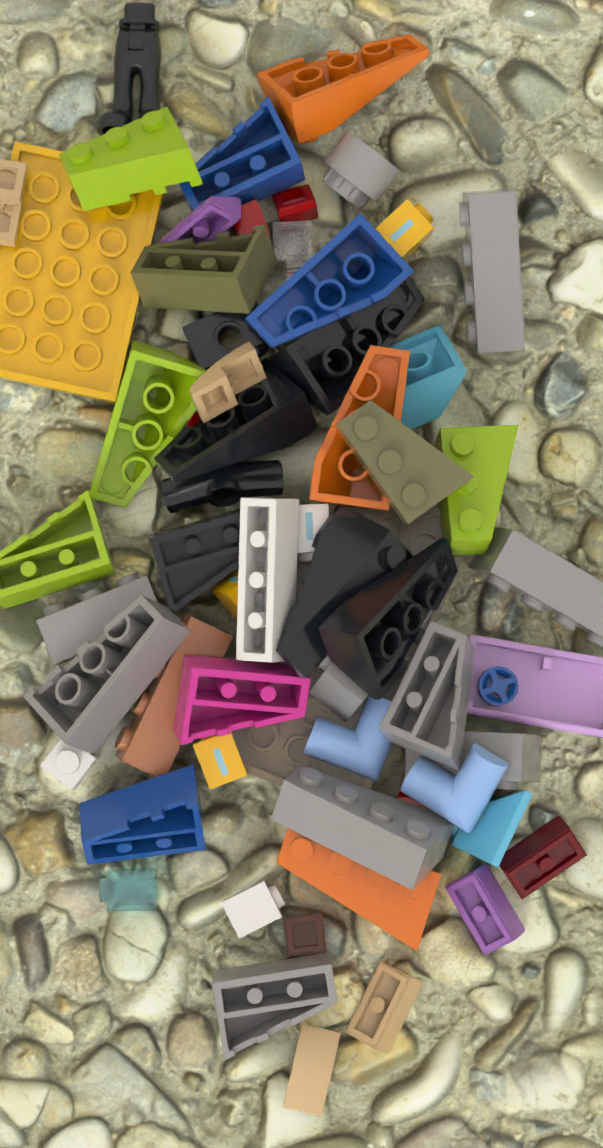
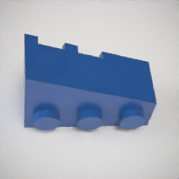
(249, 163)
(144, 819)

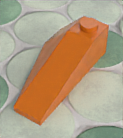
(329, 91)
(336, 470)

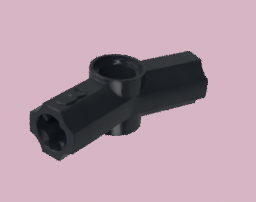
(224, 485)

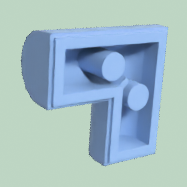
(355, 750)
(459, 796)

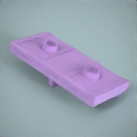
(554, 688)

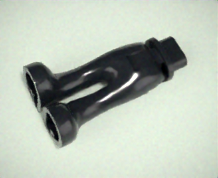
(135, 54)

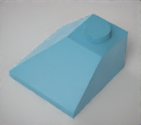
(431, 376)
(494, 828)

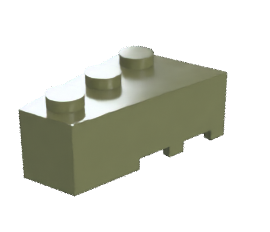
(206, 275)

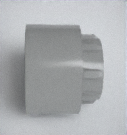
(358, 171)

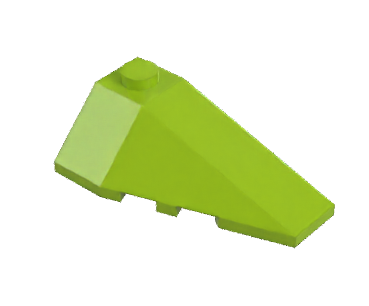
(144, 420)

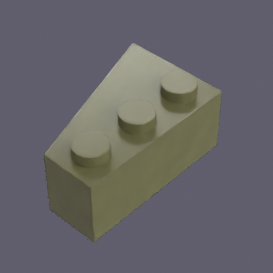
(400, 462)

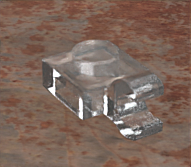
(292, 244)

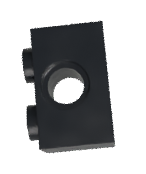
(205, 333)

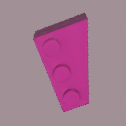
(234, 695)

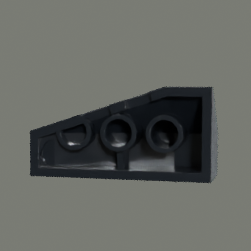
(330, 356)
(264, 421)
(379, 624)

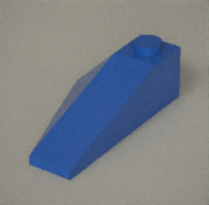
(337, 281)

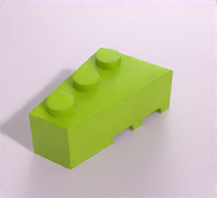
(130, 161)
(472, 509)
(56, 555)

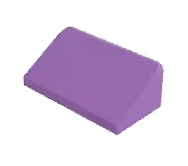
(207, 220)
(485, 909)

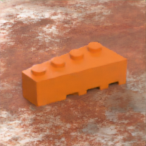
(362, 890)

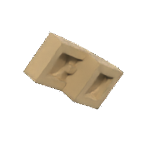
(11, 199)
(232, 374)
(311, 1070)

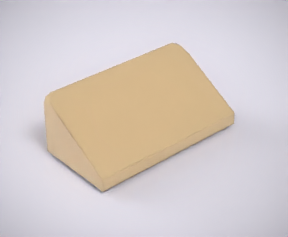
(384, 1007)

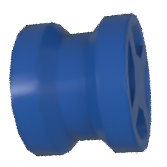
(502, 683)

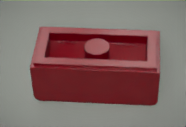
(541, 856)

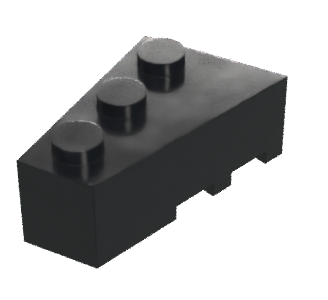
(196, 556)

